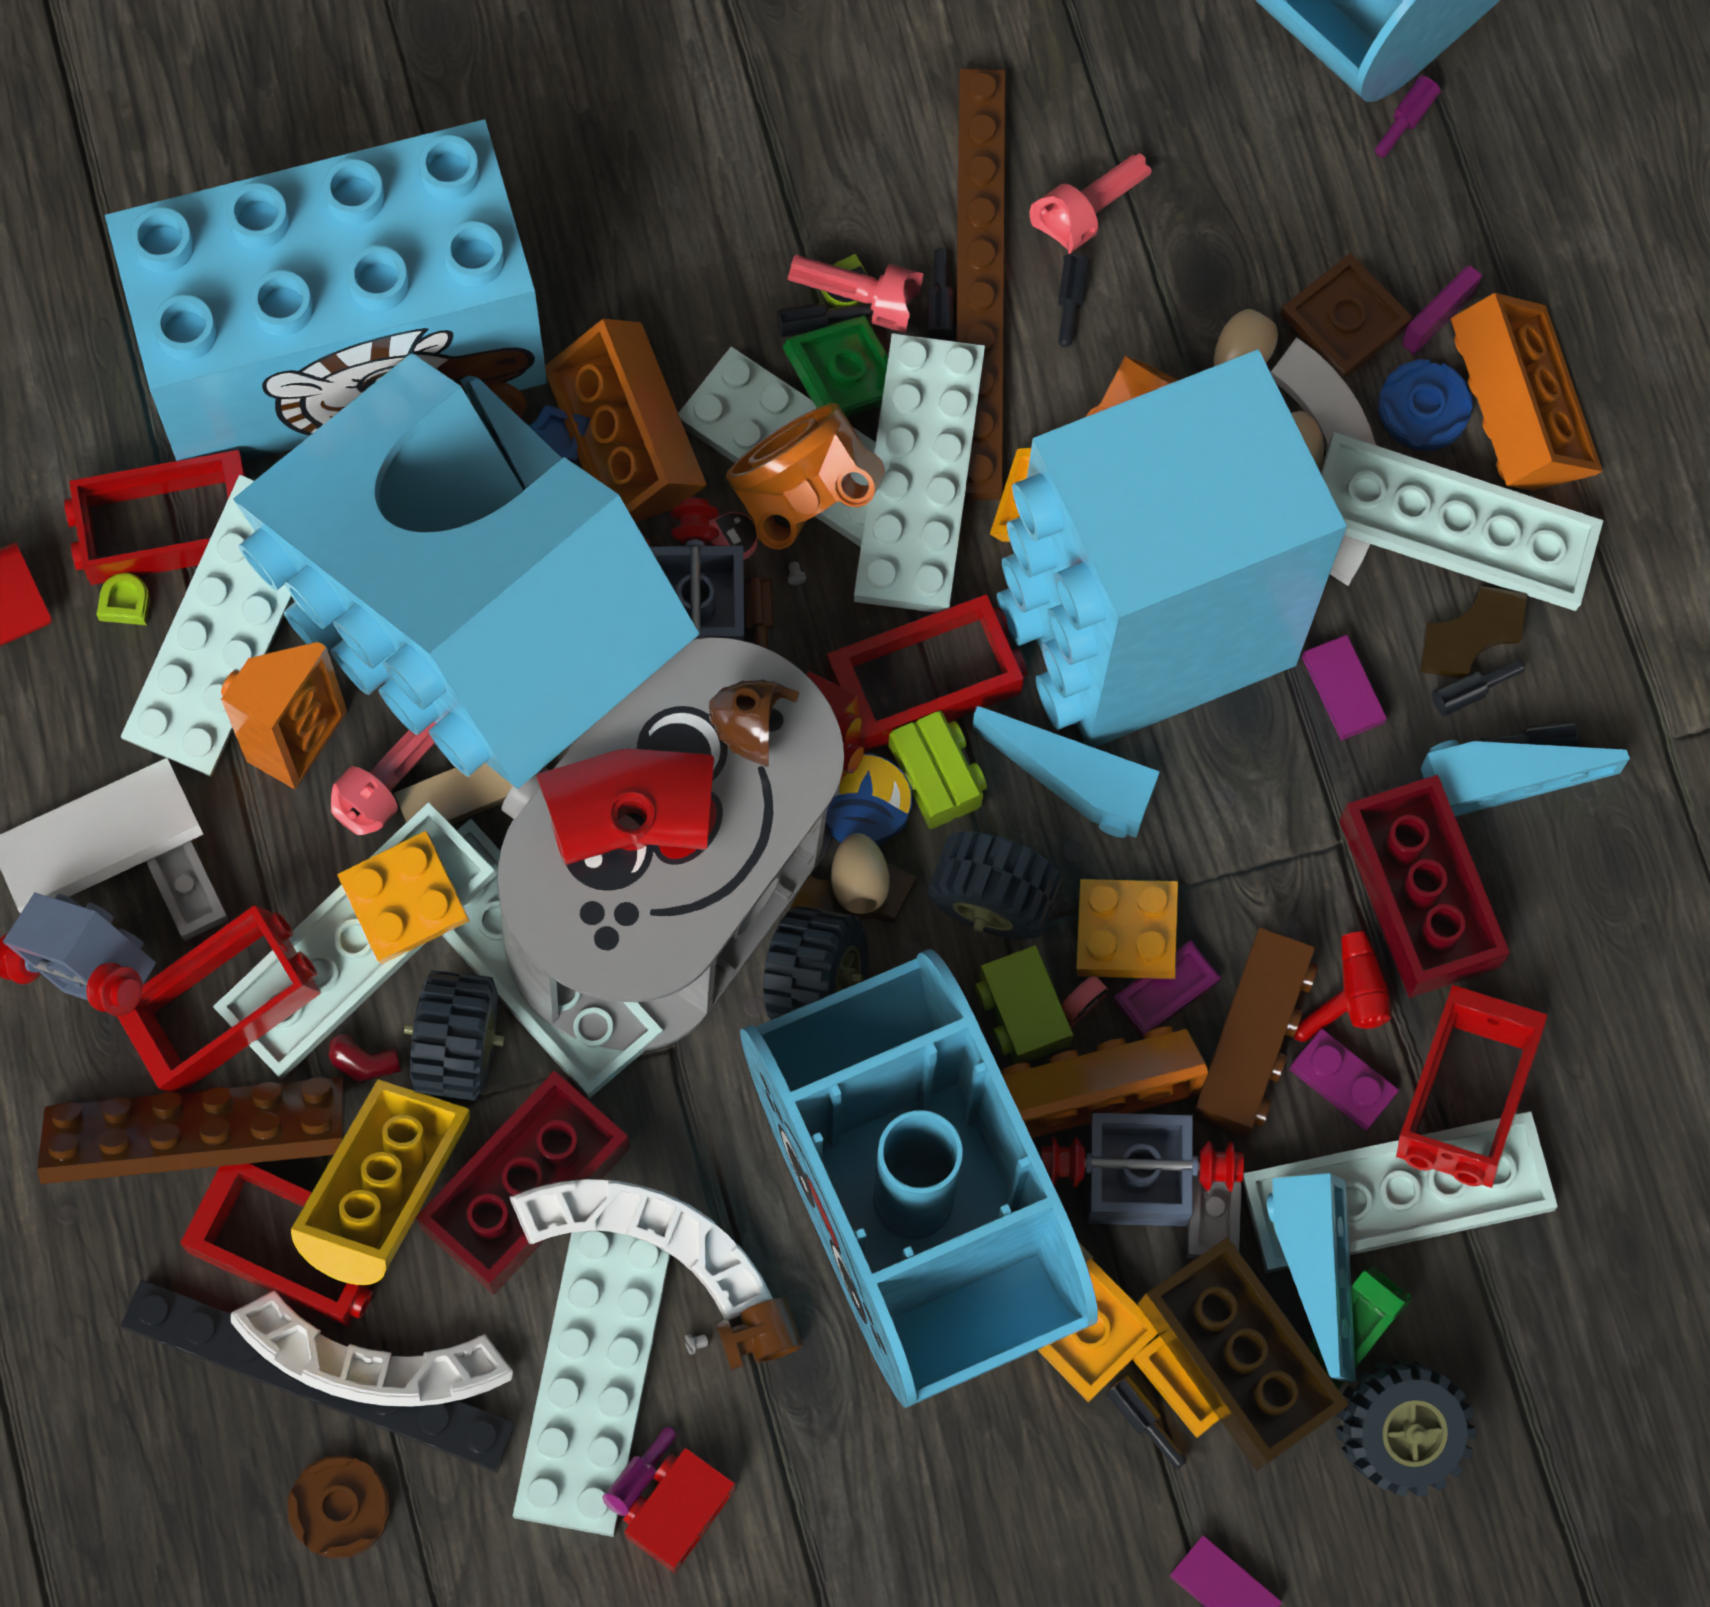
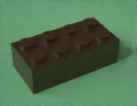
(1242, 1353)

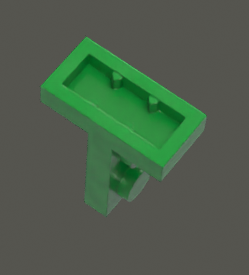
(1374, 1308)

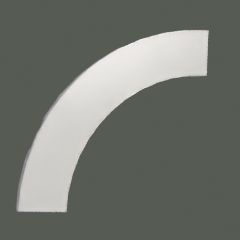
(1335, 409)
(650, 1217)
(367, 1373)

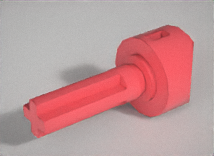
(1071, 213)
(887, 295)
(371, 790)

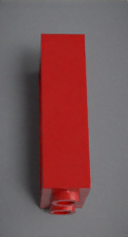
(137, 484)
(954, 705)
(1492, 1020)
(150, 1037)
(211, 1217)

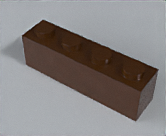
(1254, 1032)

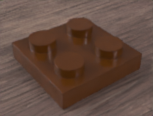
(1346, 316)

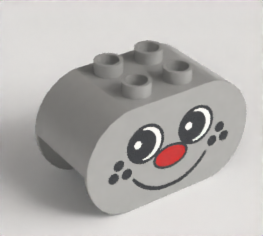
(669, 919)

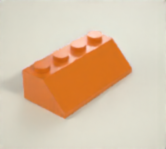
(1524, 393)
(634, 427)
(284, 709)
(1112, 1080)

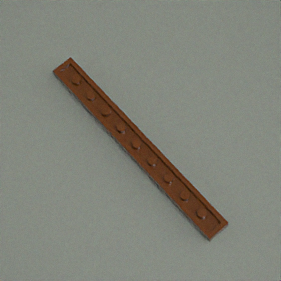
(982, 263)

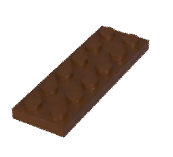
(191, 1130)

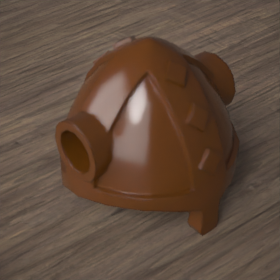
(743, 716)

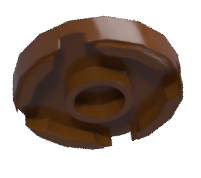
(339, 1507)

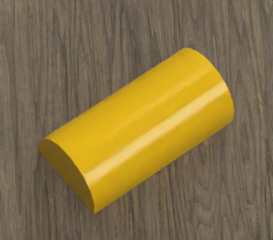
(377, 1182)

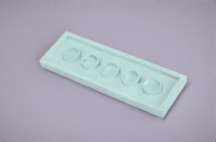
(746, 404)
(926, 457)
(1461, 522)
(217, 628)
(483, 949)
(342, 954)
(1401, 1204)
(592, 1380)

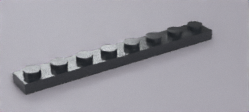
(211, 1336)

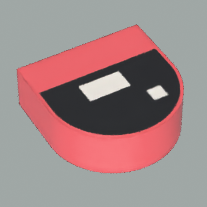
(736, 530)
(1083, 999)

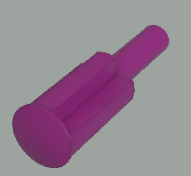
(1409, 112)
(637, 1475)

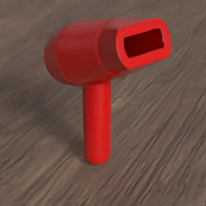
(1363, 994)

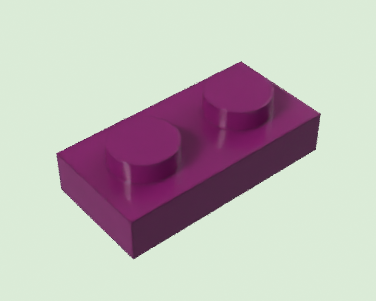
(1343, 1079)

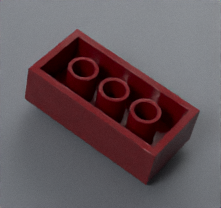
(1423, 886)
(542, 1143)

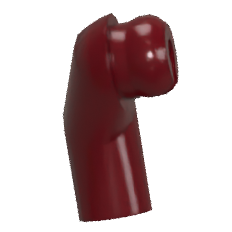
(360, 1064)

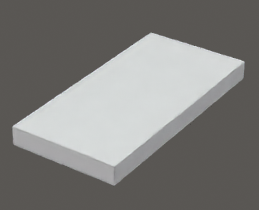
(97, 835)

